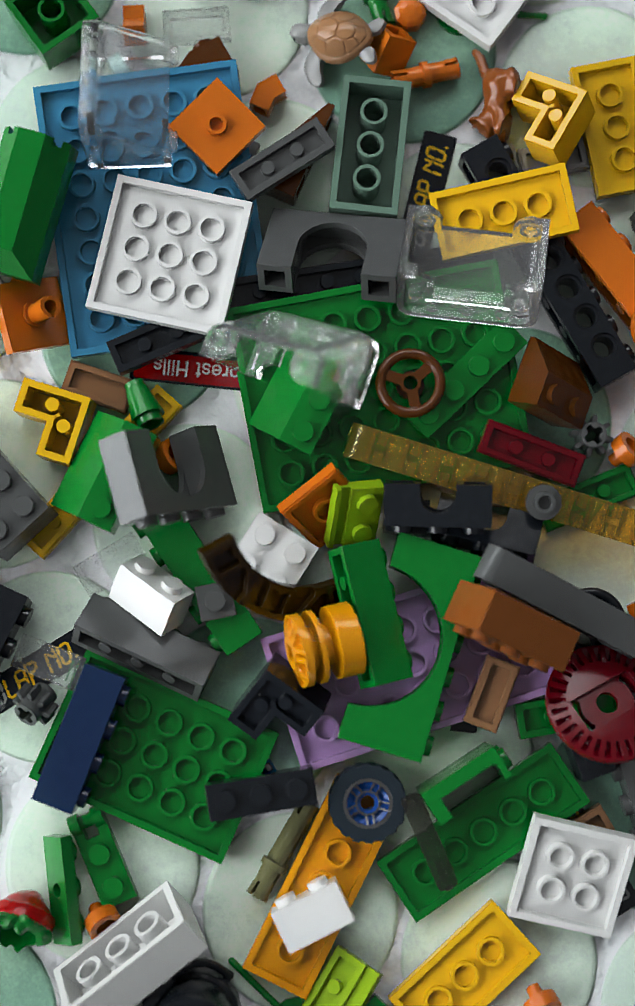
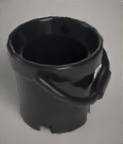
(197, 987)

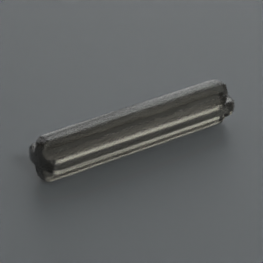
(429, 841)

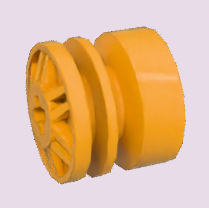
(324, 644)

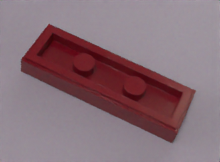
(531, 453)

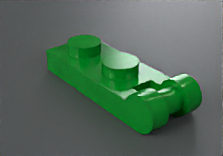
(102, 857)

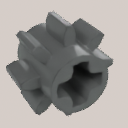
(596, 444)
(35, 703)

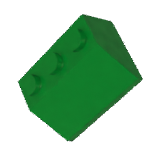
(293, 411)
(85, 486)

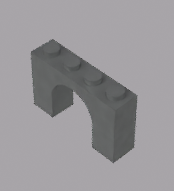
(300, 233)
(145, 496)

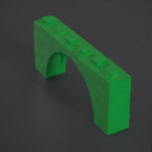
(405, 723)

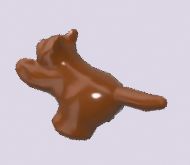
(498, 90)

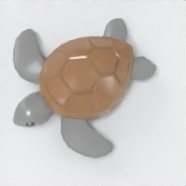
(336, 39)

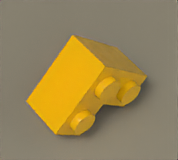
(557, 116)
(64, 415)

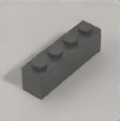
(123, 639)

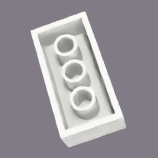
(133, 953)

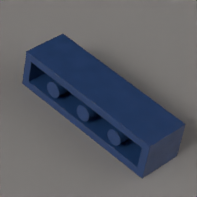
(80, 739)

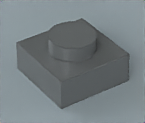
(214, 602)

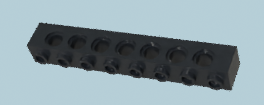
(562, 311)

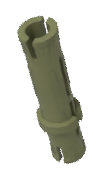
(275, 862)

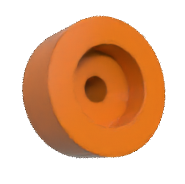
(623, 450)
(166, 458)
(100, 918)
(541, 998)

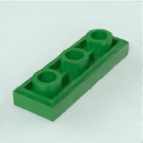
(63, 889)

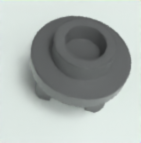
(543, 502)

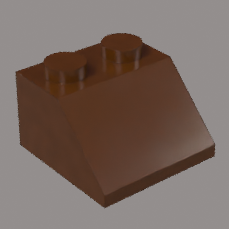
(551, 387)

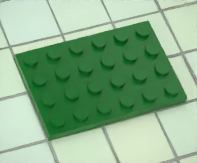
(164, 758)

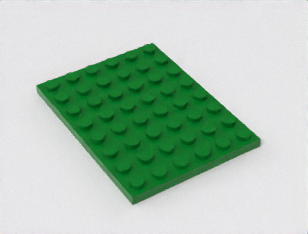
(285, 469)

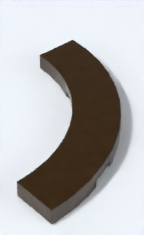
(257, 592)

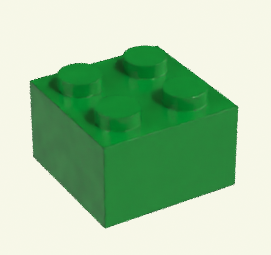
(52, 26)

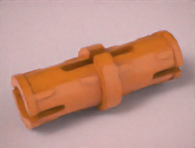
(429, 73)

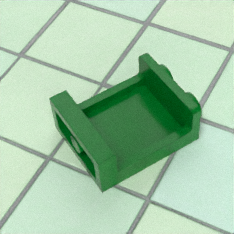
(459, 773)

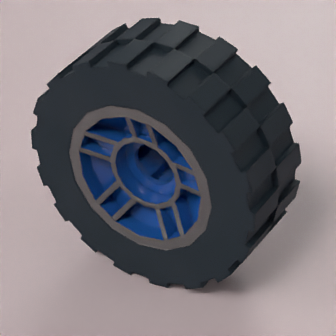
(373, 822)

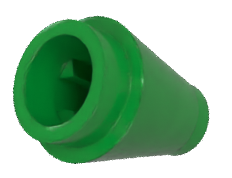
(143, 406)

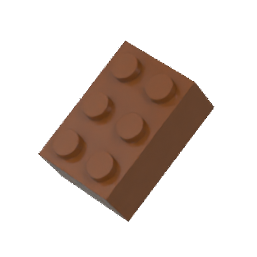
(510, 627)

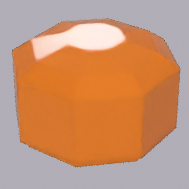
(409, 15)

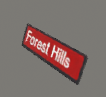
(189, 369)

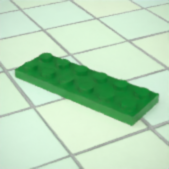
(485, 829)

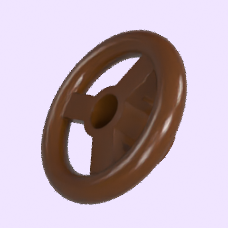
(412, 395)

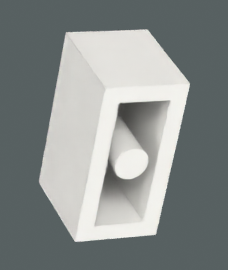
(151, 594)
(312, 913)

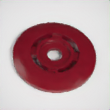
(589, 674)

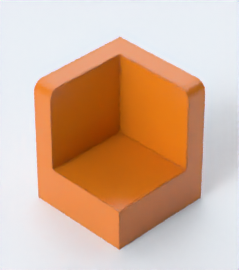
(392, 50)

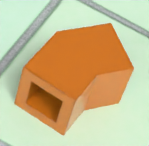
(134, 17)
(267, 95)

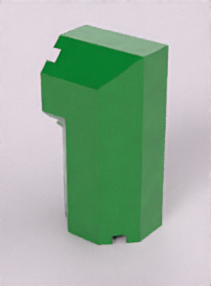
(32, 196)

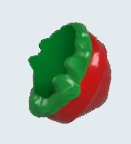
(25, 920)

